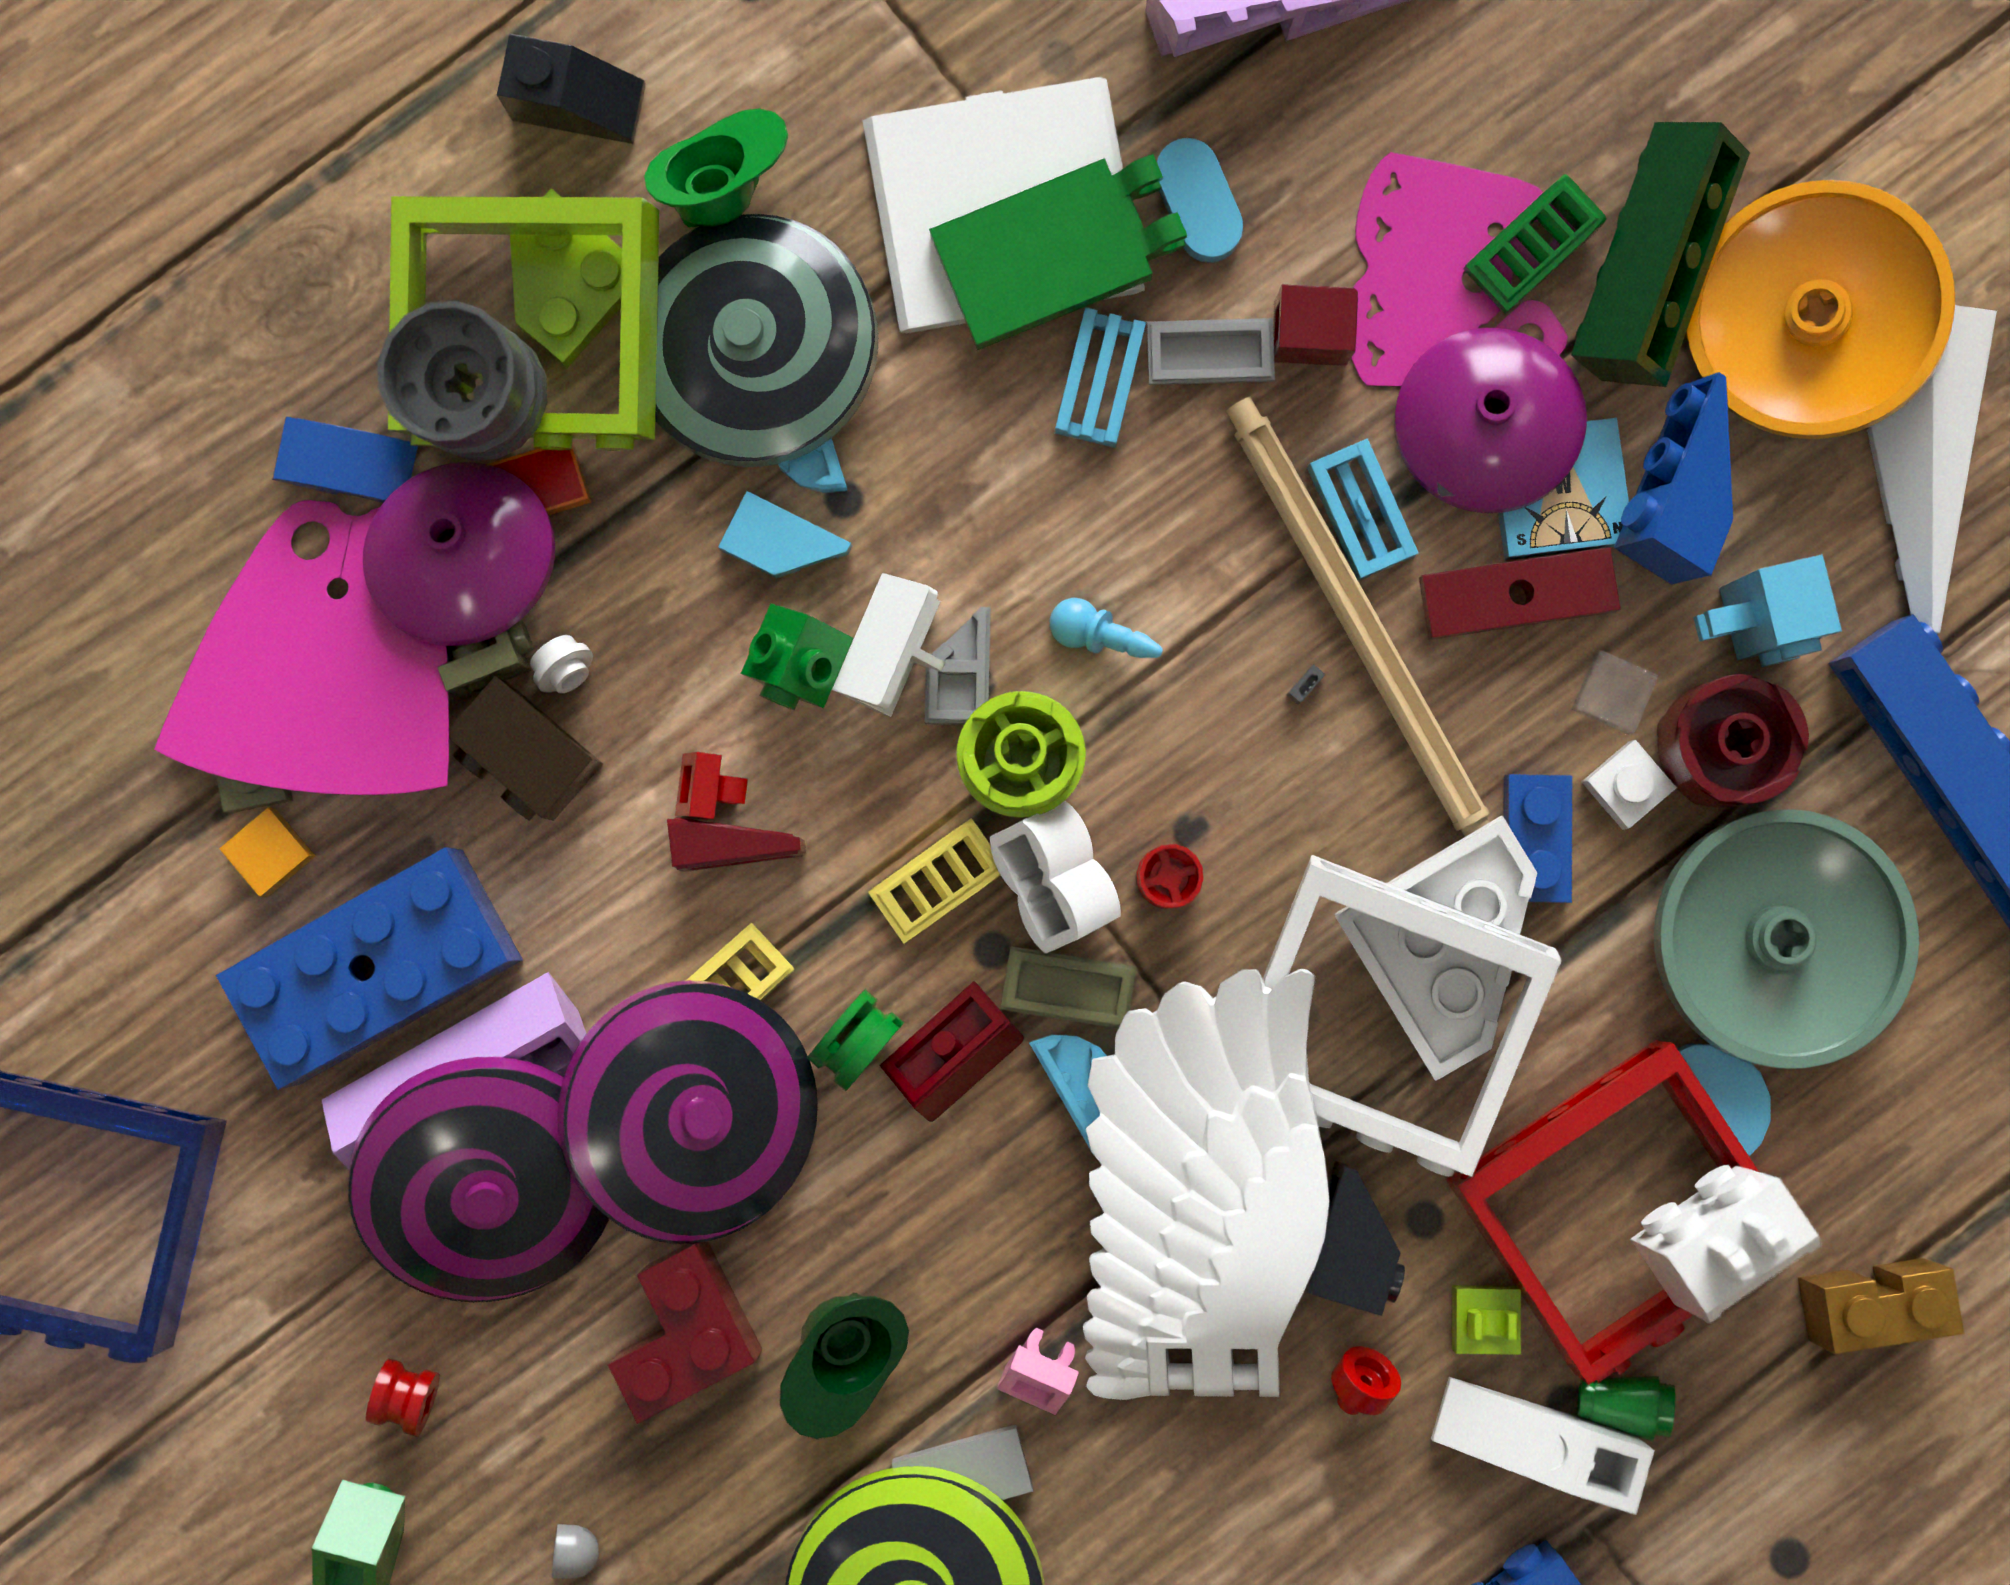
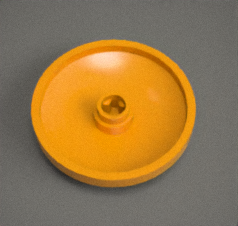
(1823, 309)

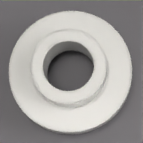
(561, 664)

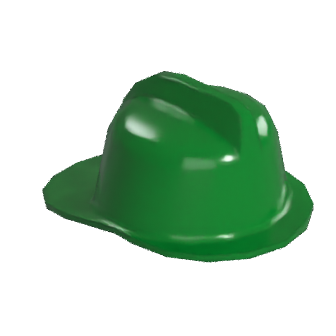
(719, 168)

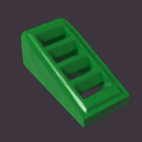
(1573, 206)

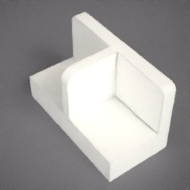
(889, 644)

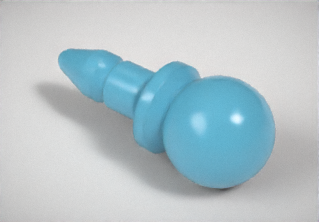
(1079, 624)

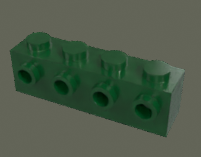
(1660, 253)

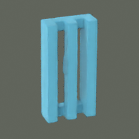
(1112, 326)
(1385, 500)

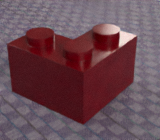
(701, 1335)

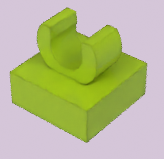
(1486, 1319)

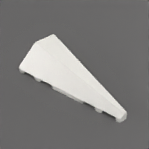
(1925, 463)

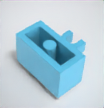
(1775, 612)

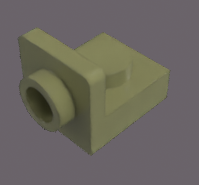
(479, 662)

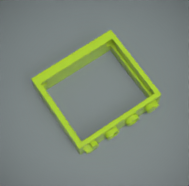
(626, 216)

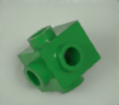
(795, 657)

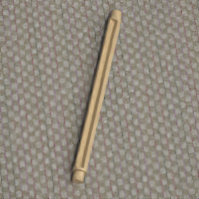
(1358, 618)

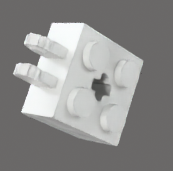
(1724, 1239)

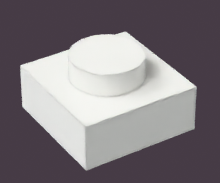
(1629, 784)

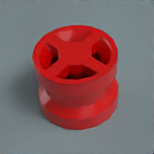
(402, 1397)

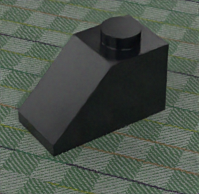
(568, 90)
(1358, 1252)

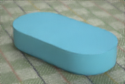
(1201, 196)

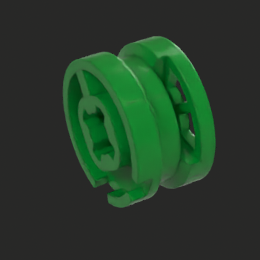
(860, 1045)

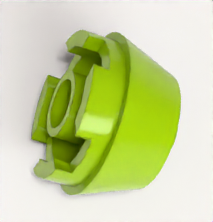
(1021, 754)

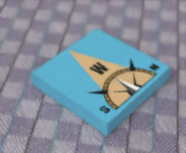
(1581, 510)

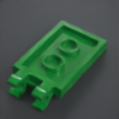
(1054, 248)

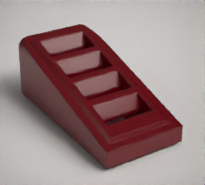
(715, 845)

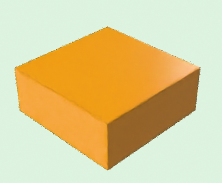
(267, 852)

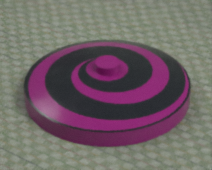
(687, 1112)
(469, 1183)

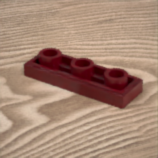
(1554, 589)

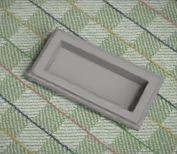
(1210, 351)

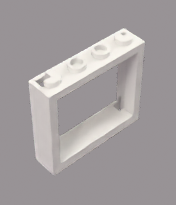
(1453, 929)

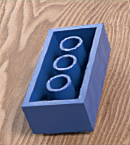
(428, 941)

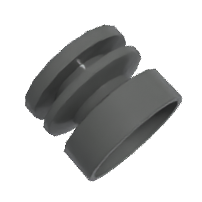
(433, 365)

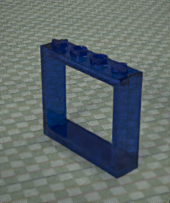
(178, 1240)

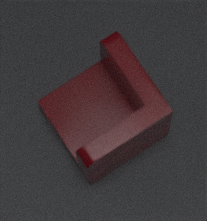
(1315, 324)

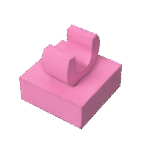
(1038, 1378)

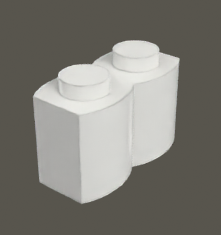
(1055, 877)

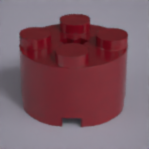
(1759, 767)

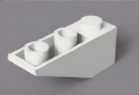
(1544, 1444)

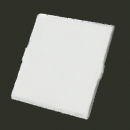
(965, 156)

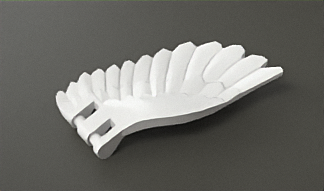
(1204, 1188)

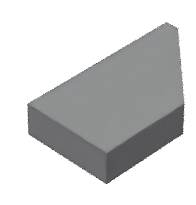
(965, 676)

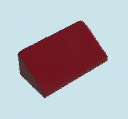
(952, 1052)

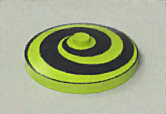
(915, 1531)

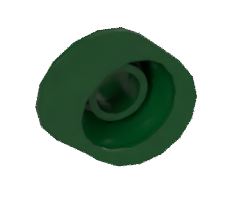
(842, 1363)

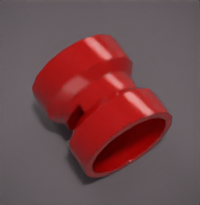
(1178, 874)

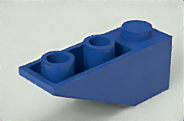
(1686, 491)

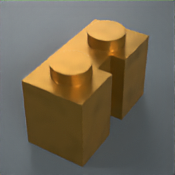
(1901, 1306)

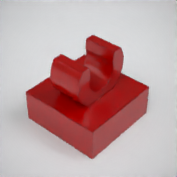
(704, 786)

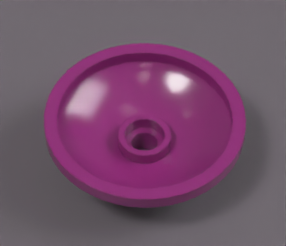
(1482, 456)
(479, 577)

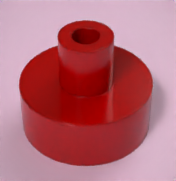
(1365, 1381)

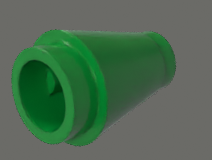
(1630, 1405)

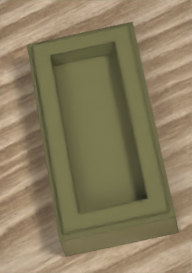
(1067, 987)

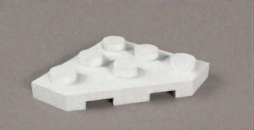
(1437, 991)

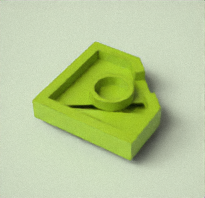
(565, 288)

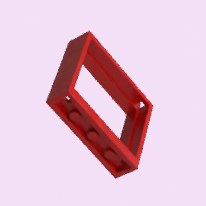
(1656, 1319)

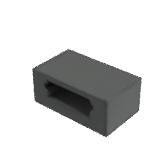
(1305, 684)

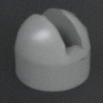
(574, 1552)

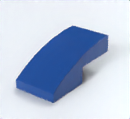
(342, 459)

